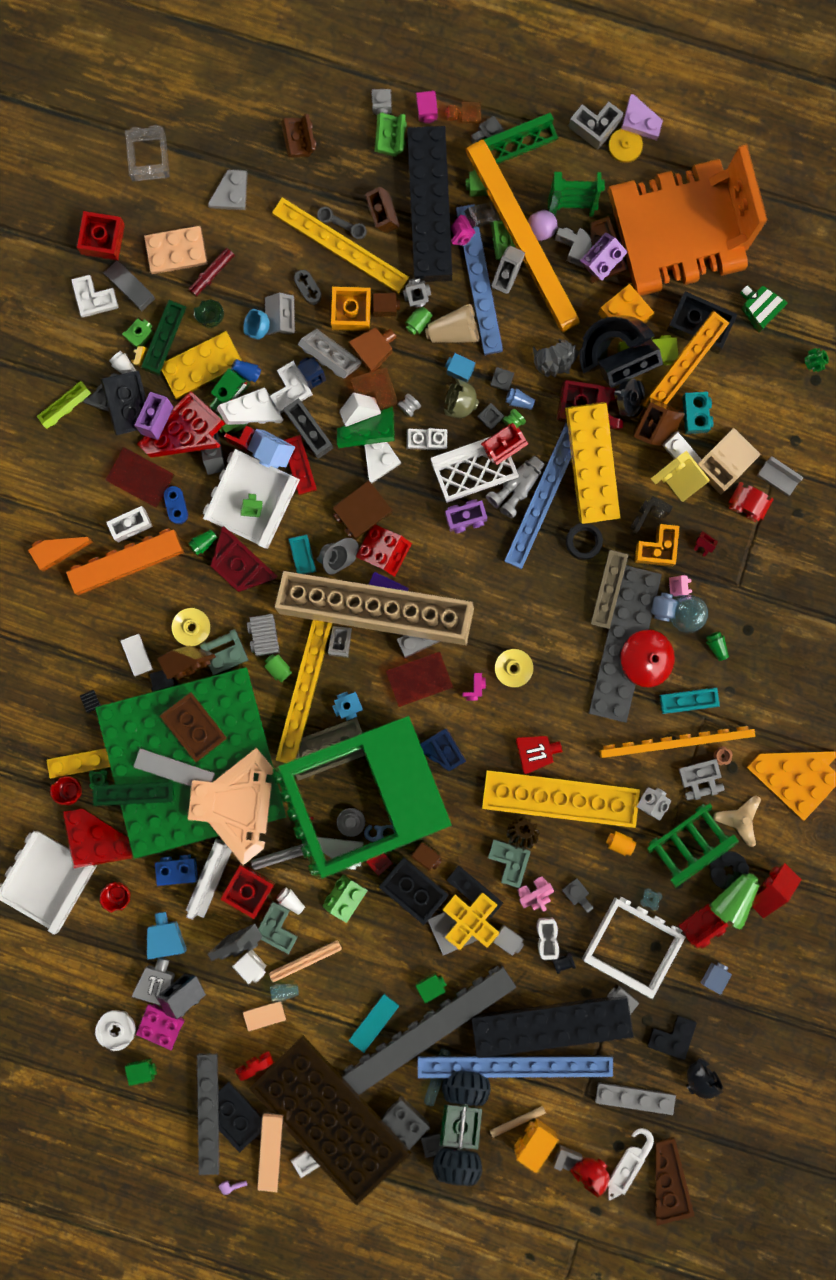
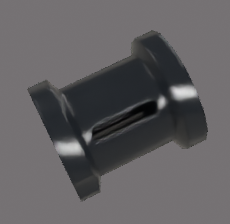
(563, 963)

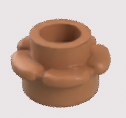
(728, 755)

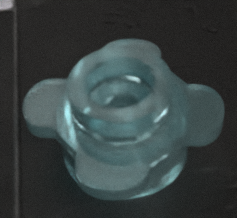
(646, 899)

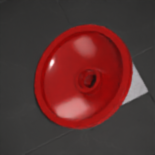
(638, 654)

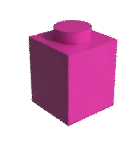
(427, 106)

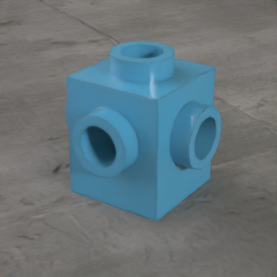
(355, 705)

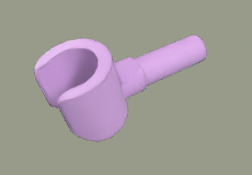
(225, 1187)

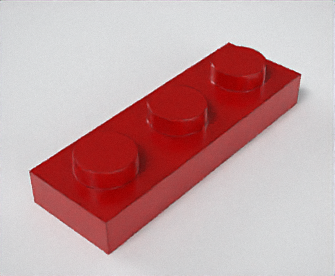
(300, 466)

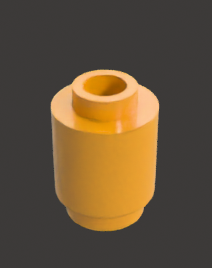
(621, 843)

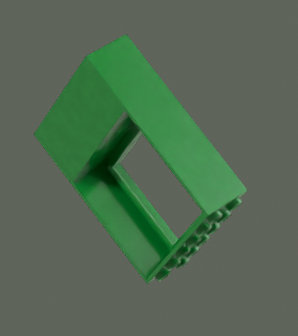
(401, 780)

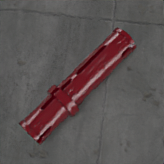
(209, 274)

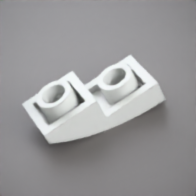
(426, 439)

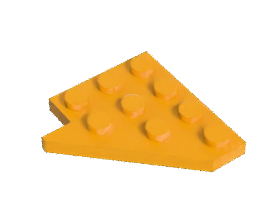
(796, 778)

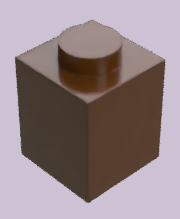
(385, 304)

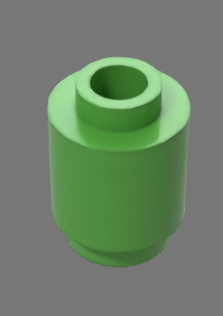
(418, 321)
(277, 668)

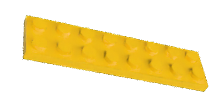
(561, 799)

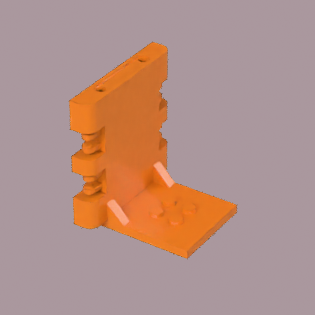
(689, 222)

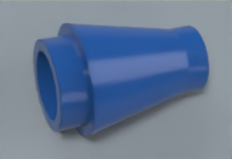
(246, 370)

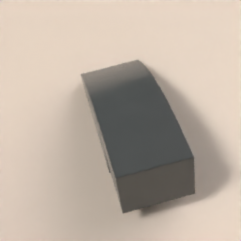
(129, 285)

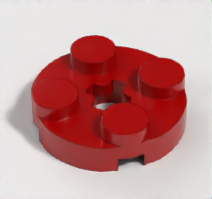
(254, 1065)

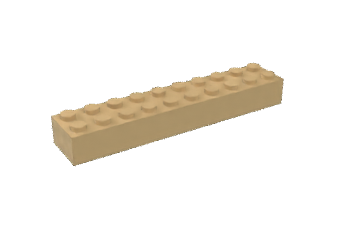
(375, 608)

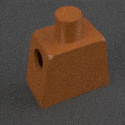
(373, 347)

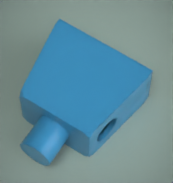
(164, 938)

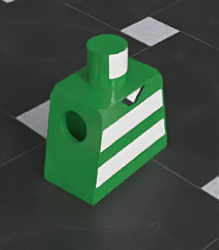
(761, 306)

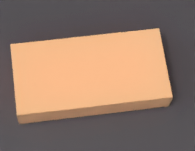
(264, 1016)

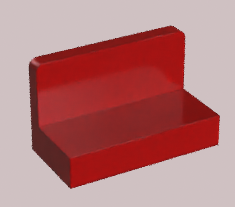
(244, 440)

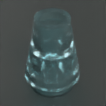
(282, 992)

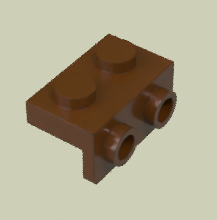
(299, 136)

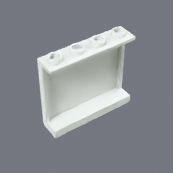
(248, 476)
(44, 881)

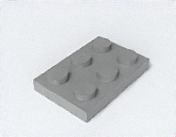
(329, 353)

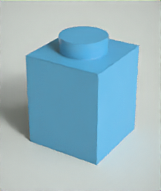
(460, 367)

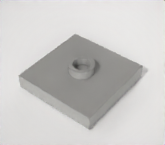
(441, 925)

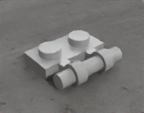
(701, 773)

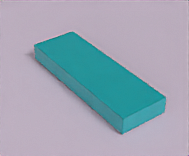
(689, 700)
(374, 1023)

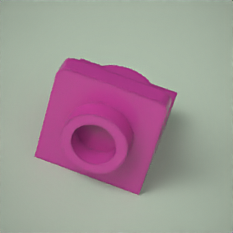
(462, 231)

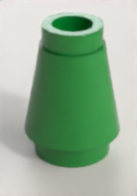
(202, 542)
(717, 644)

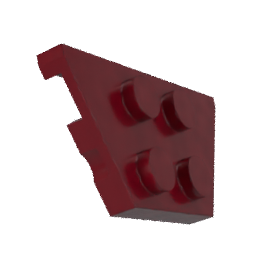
(239, 564)

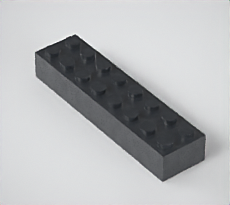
(429, 203)
(552, 1026)

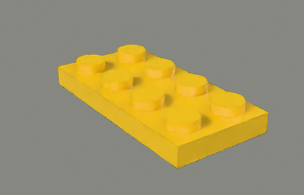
(200, 365)

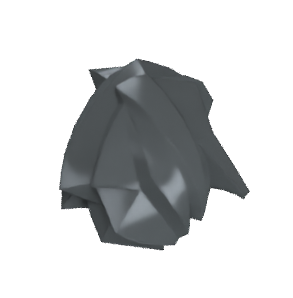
(555, 359)

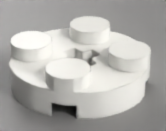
(105, 1025)

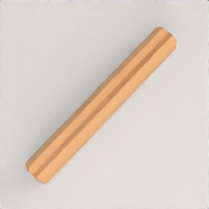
(305, 961)

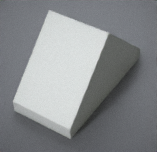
(359, 408)

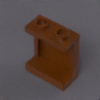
(361, 510)

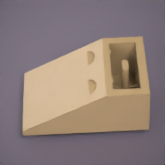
(728, 460)

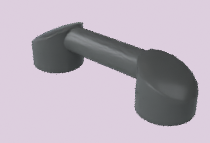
(326, 216)

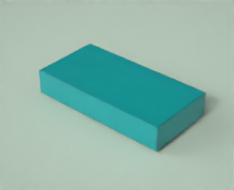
(302, 554)

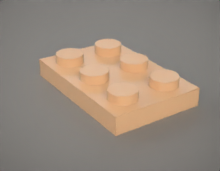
(175, 250)

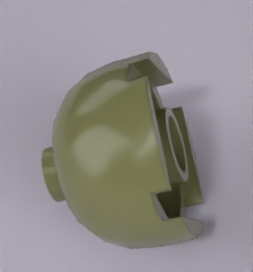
(461, 399)

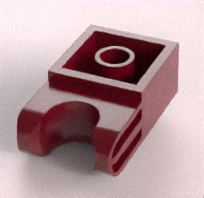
(588, 394)

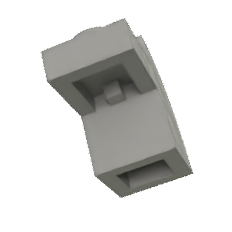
(579, 244)

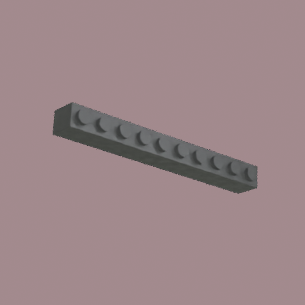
(429, 1030)

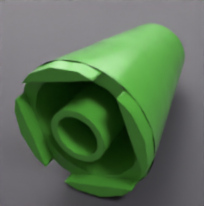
(736, 900)

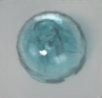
(690, 614)

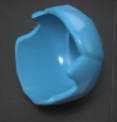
(256, 324)

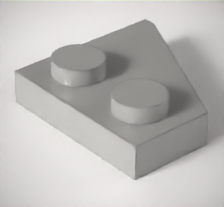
(231, 191)

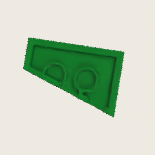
(369, 431)

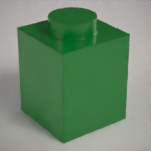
(431, 987)
(140, 1071)

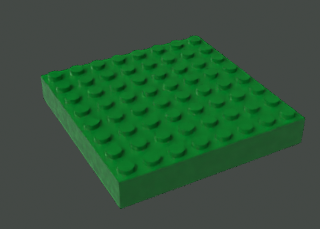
(138, 725)

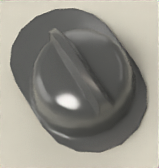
(338, 555)

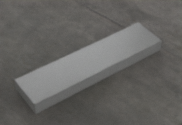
(171, 768)

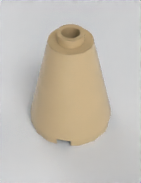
(454, 327)

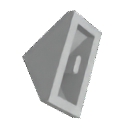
(340, 642)

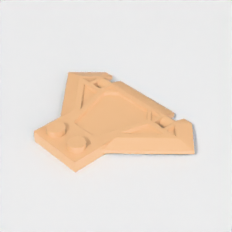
(236, 804)

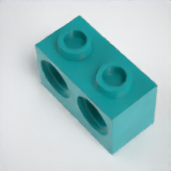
(693, 412)

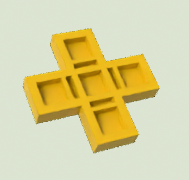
(471, 921)

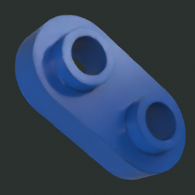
(176, 504)

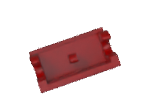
(504, 444)

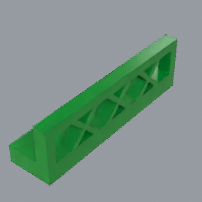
(520, 132)

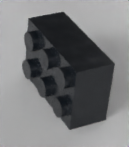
(691, 315)
(413, 890)

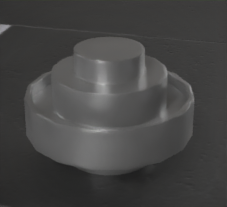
(351, 822)

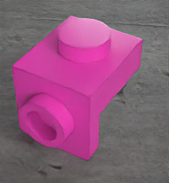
(479, 684)

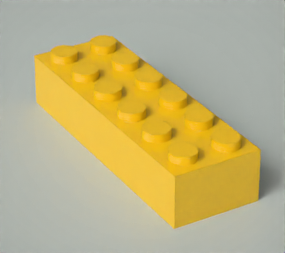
(592, 462)

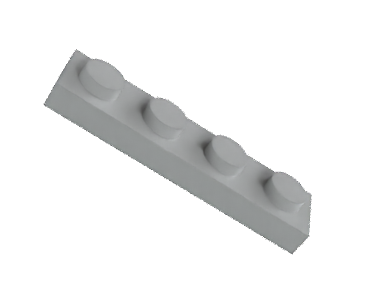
(635, 1098)

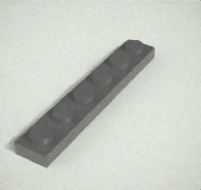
(208, 1113)

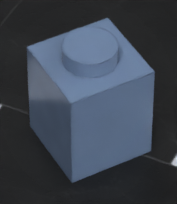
(716, 977)

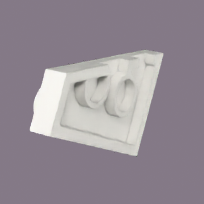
(250, 408)

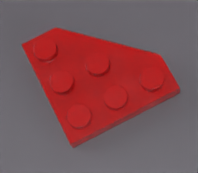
(93, 840)

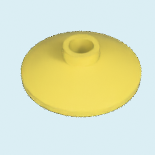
(181, 625)
(524, 668)

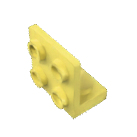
(682, 476)

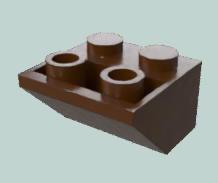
(657, 422)
(184, 661)

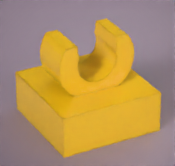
(140, 355)

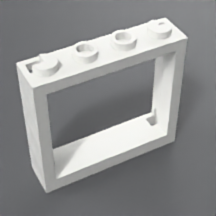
(650, 990)

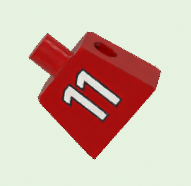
(536, 752)

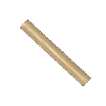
(517, 1121)

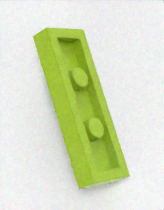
(63, 405)

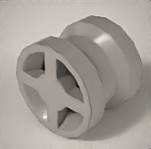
(409, 405)

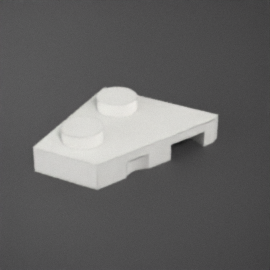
(380, 460)

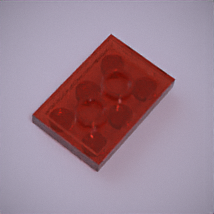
(140, 477)
(419, 679)

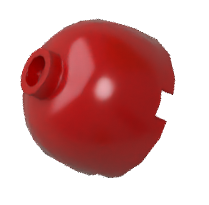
(592, 1175)

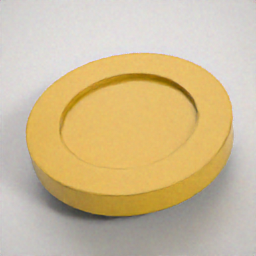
(625, 146)

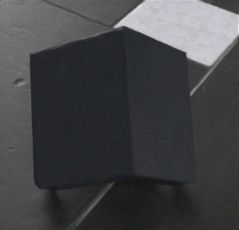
(160, 681)

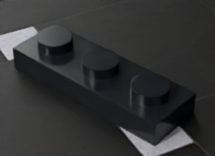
(471, 887)

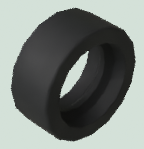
(581, 555)

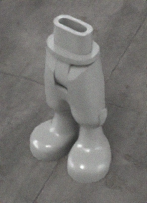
(528, 474)

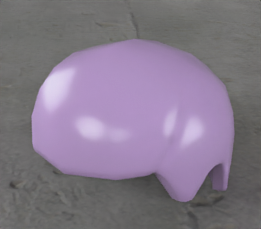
(543, 224)

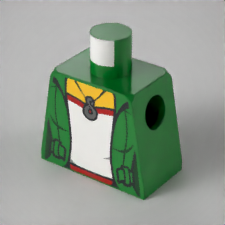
(233, 384)

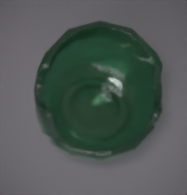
(209, 313)

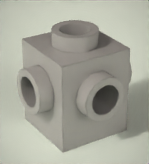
(414, 299)
(654, 803)

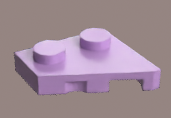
(641, 119)

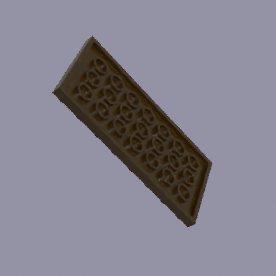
(330, 1120)

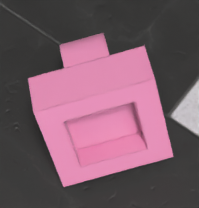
(679, 586)

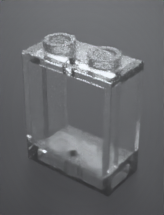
(150, 171)

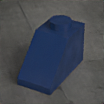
(311, 372)

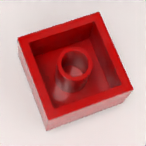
(100, 235)
(247, 891)

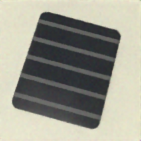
(90, 701)

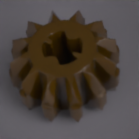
(529, 835)

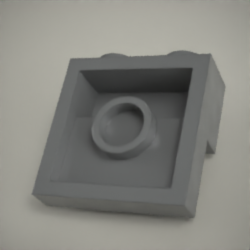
(236, 943)

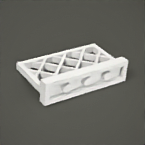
(465, 454)
(209, 879)

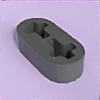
(304, 289)

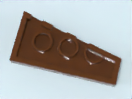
(671, 1190)

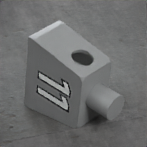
(154, 981)

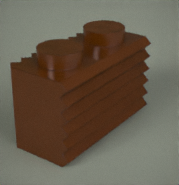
(382, 210)
(426, 856)

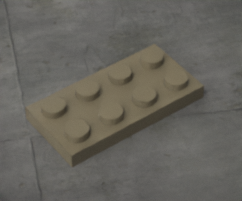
(328, 738)

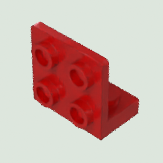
(384, 549)
(702, 927)

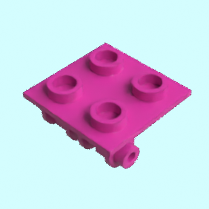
(159, 1027)

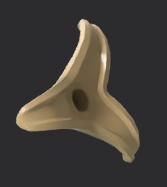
(741, 819)

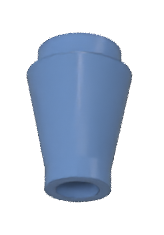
(519, 399)

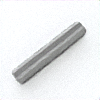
(277, 857)

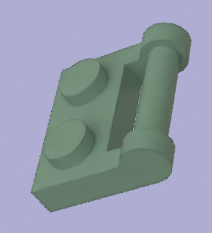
(226, 658)

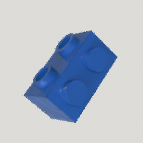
(176, 871)

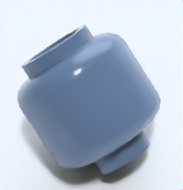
(664, 607)

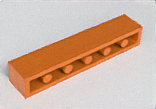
(124, 562)

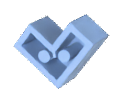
(270, 449)

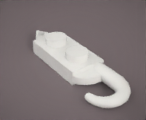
(629, 1165)

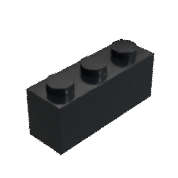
(630, 363)

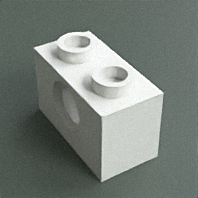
(129, 524)
(250, 967)

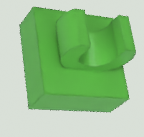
(251, 506)

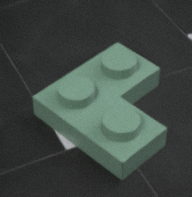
(515, 861)
(272, 929)

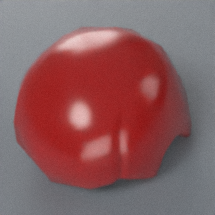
(66, 790)
(114, 897)

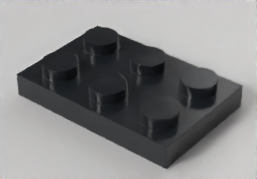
(124, 400)
(237, 1117)

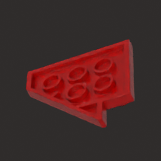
(186, 430)

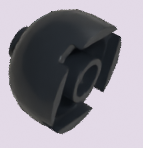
(703, 1081)

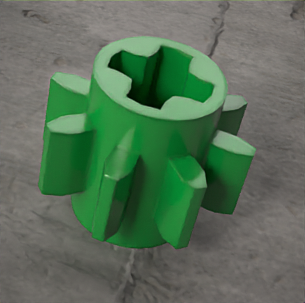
(816, 360)

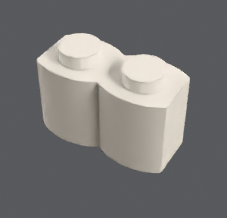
(547, 944)

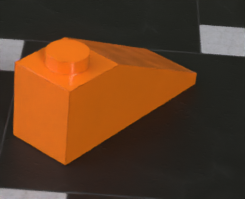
(51, 552)

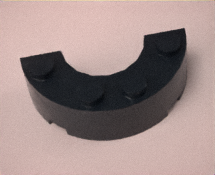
(601, 334)

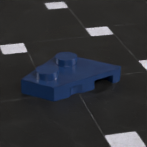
(443, 750)

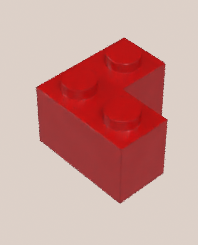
(776, 890)

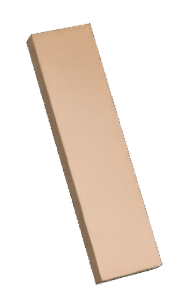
(270, 1152)

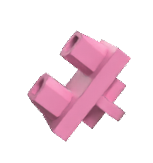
(529, 898)

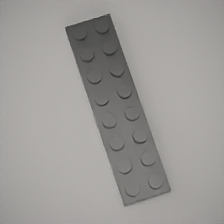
(631, 614)

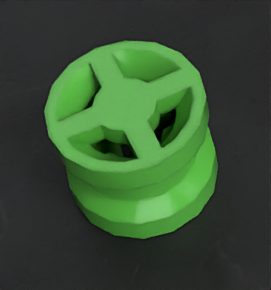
(514, 417)

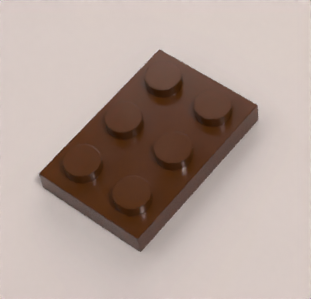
(193, 727)

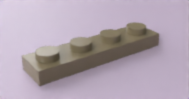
(609, 589)

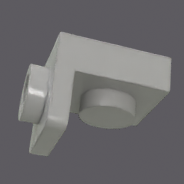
(381, 101)

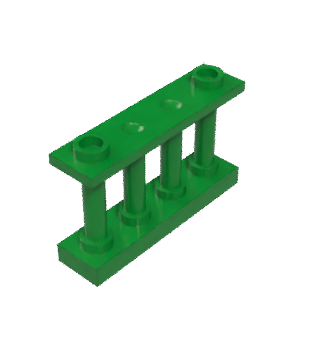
(574, 193)
(694, 864)

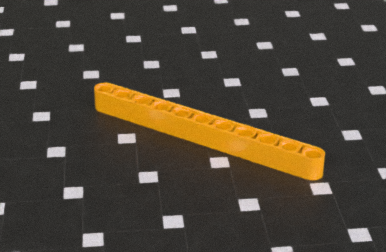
(522, 235)

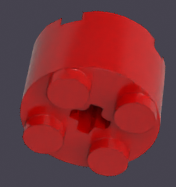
(750, 501)

